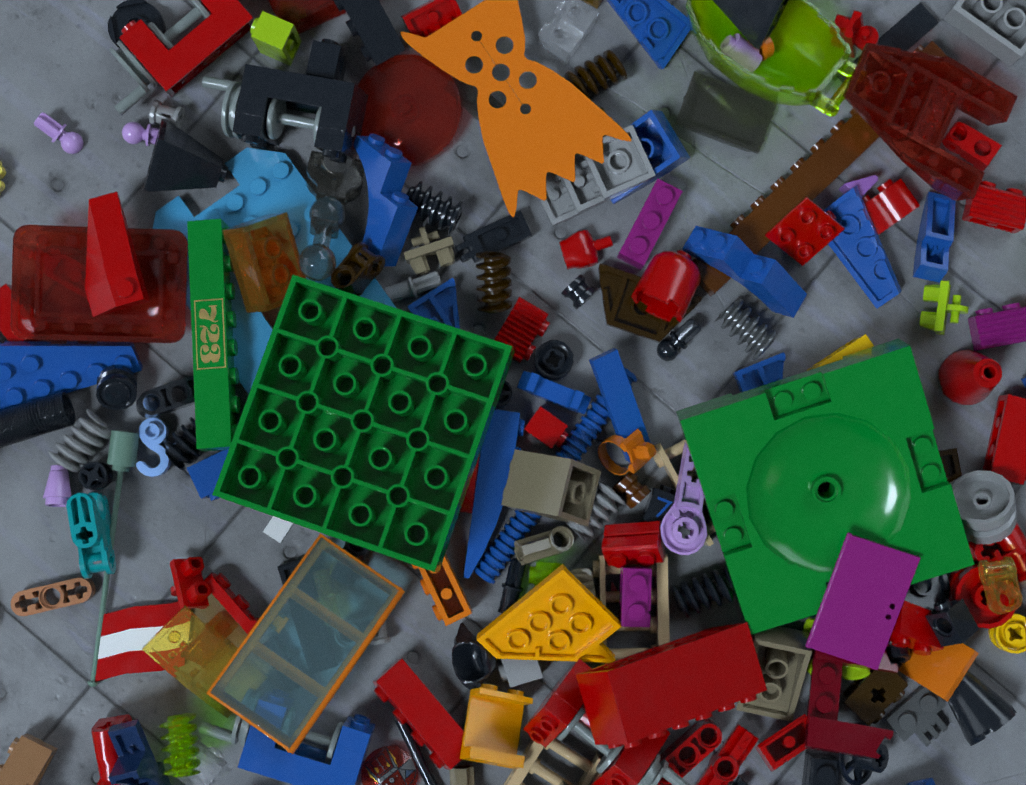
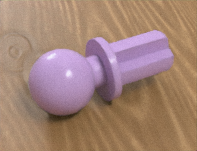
(135, 133)
(70, 141)

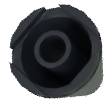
(978, 709)

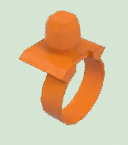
(637, 449)

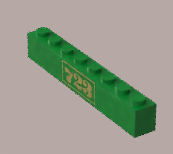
(212, 335)

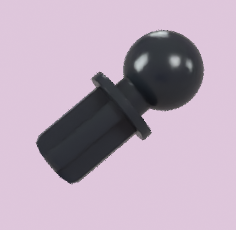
(669, 348)

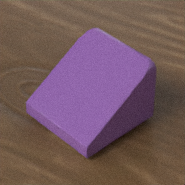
(862, 184)

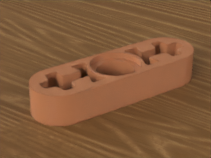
(46, 606)

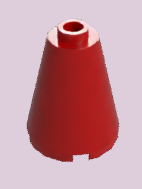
(968, 377)

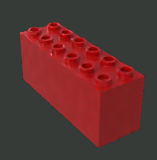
(671, 685)

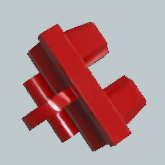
(855, 32)
(189, 583)

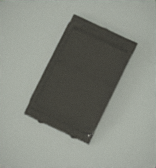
(725, 113)

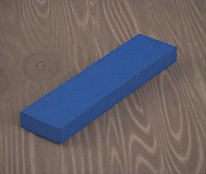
(618, 395)

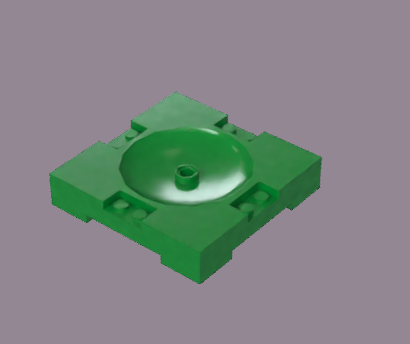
(841, 424)

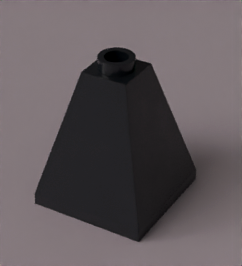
(754, 17)
(182, 162)

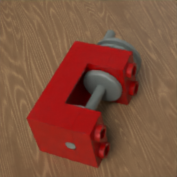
(173, 69)
(566, 711)

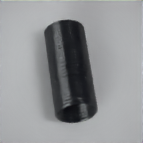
(22, 421)

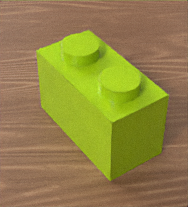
(275, 37)

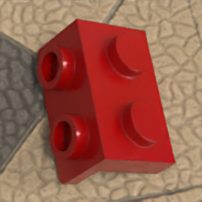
(431, 16)

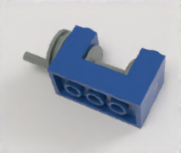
(308, 764)

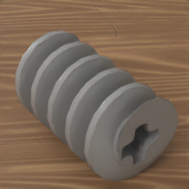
(81, 443)
(603, 501)

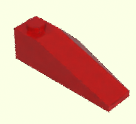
(112, 266)

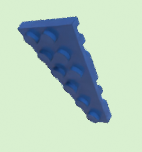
(45, 368)

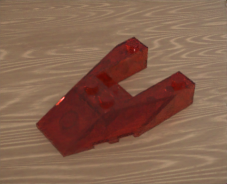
(911, 104)

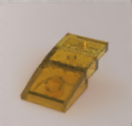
(192, 654)

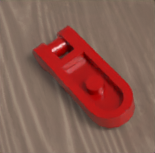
(235, 605)

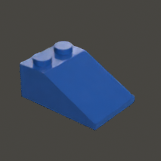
(660, 145)

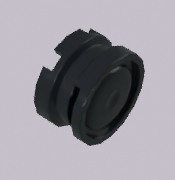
(553, 360)
(116, 388)

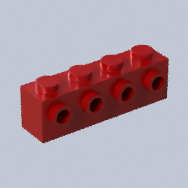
(422, 712)

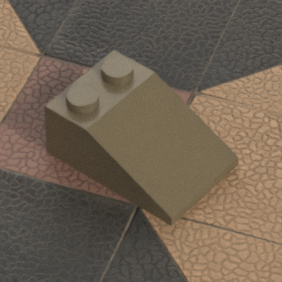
(784, 667)

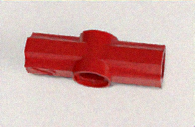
(735, 750)

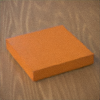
(941, 670)

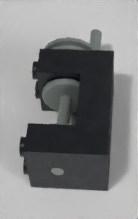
(259, 107)

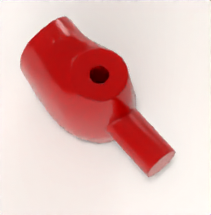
(581, 250)

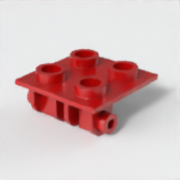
(805, 231)

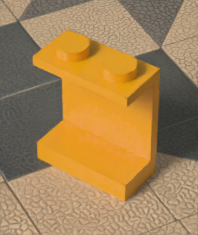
(494, 726)

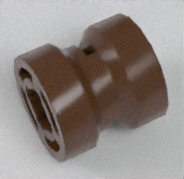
(631, 489)

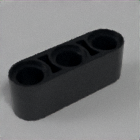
(162, 395)

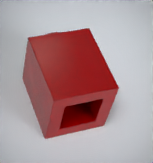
(547, 428)

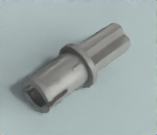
(413, 286)

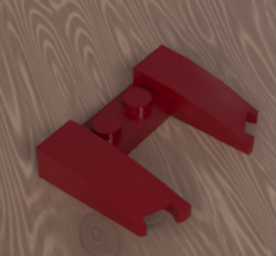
(822, 723)

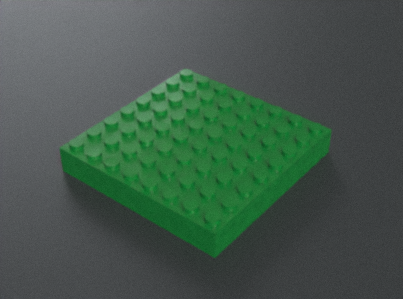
(365, 423)

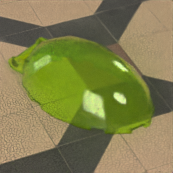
(804, 62)

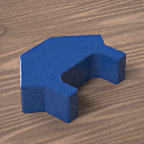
(554, 392)

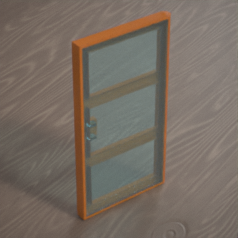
(306, 643)

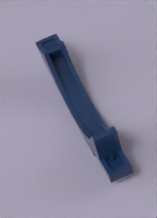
(135, 758)

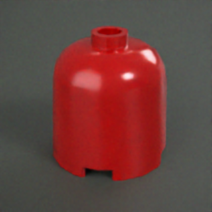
(668, 285)

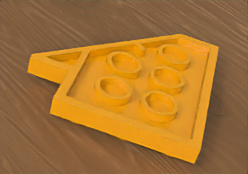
(553, 623)

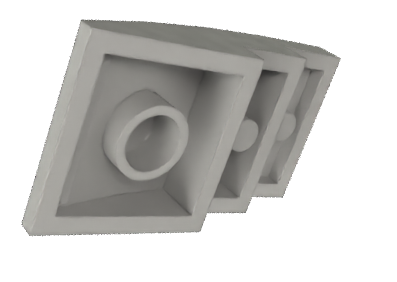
(597, 183)

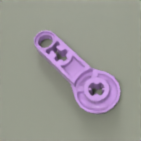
(686, 510)

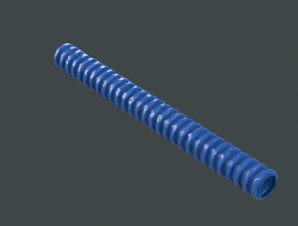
(522, 521)

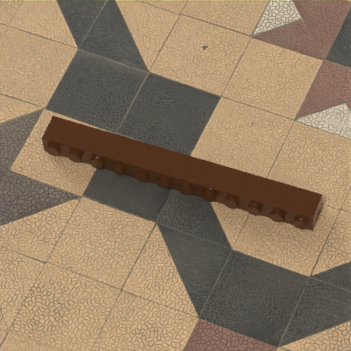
(807, 180)

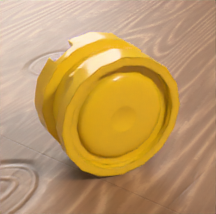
(1010, 635)

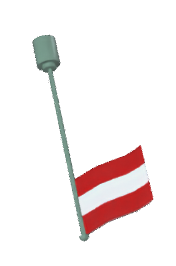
(127, 630)

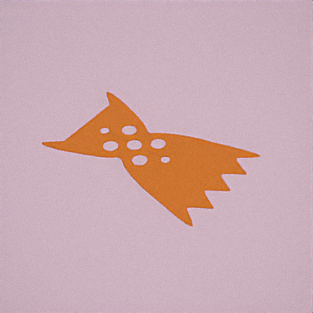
(519, 144)

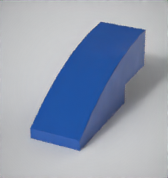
(934, 238)

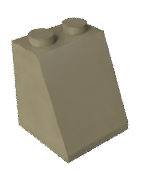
(551, 487)

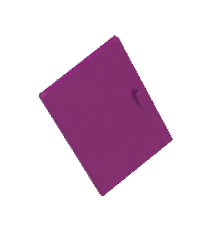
(861, 592)

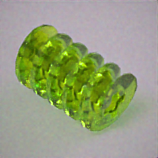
(180, 745)

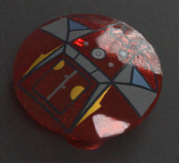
(389, 767)

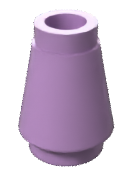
(57, 487)

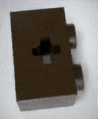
(861, 700)

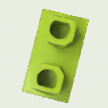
(937, 320)

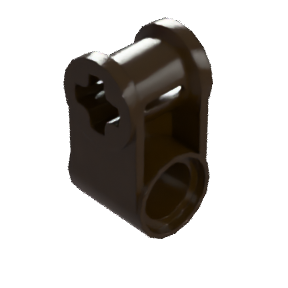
(357, 269)

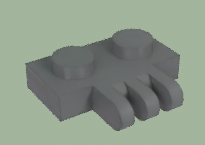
(917, 715)

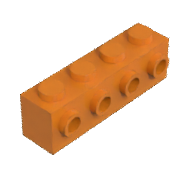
(446, 592)

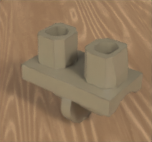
(442, 248)

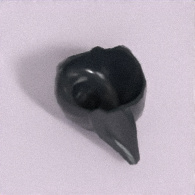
(470, 659)

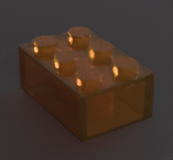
(263, 260)

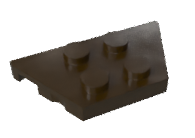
(624, 313)

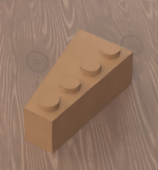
(27, 761)

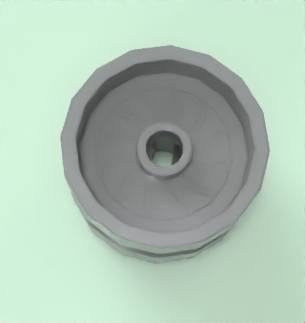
(985, 506)

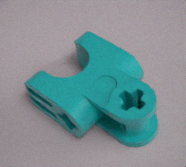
(90, 532)

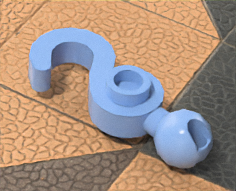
(152, 433)

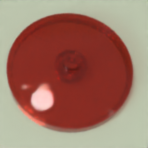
(412, 107)

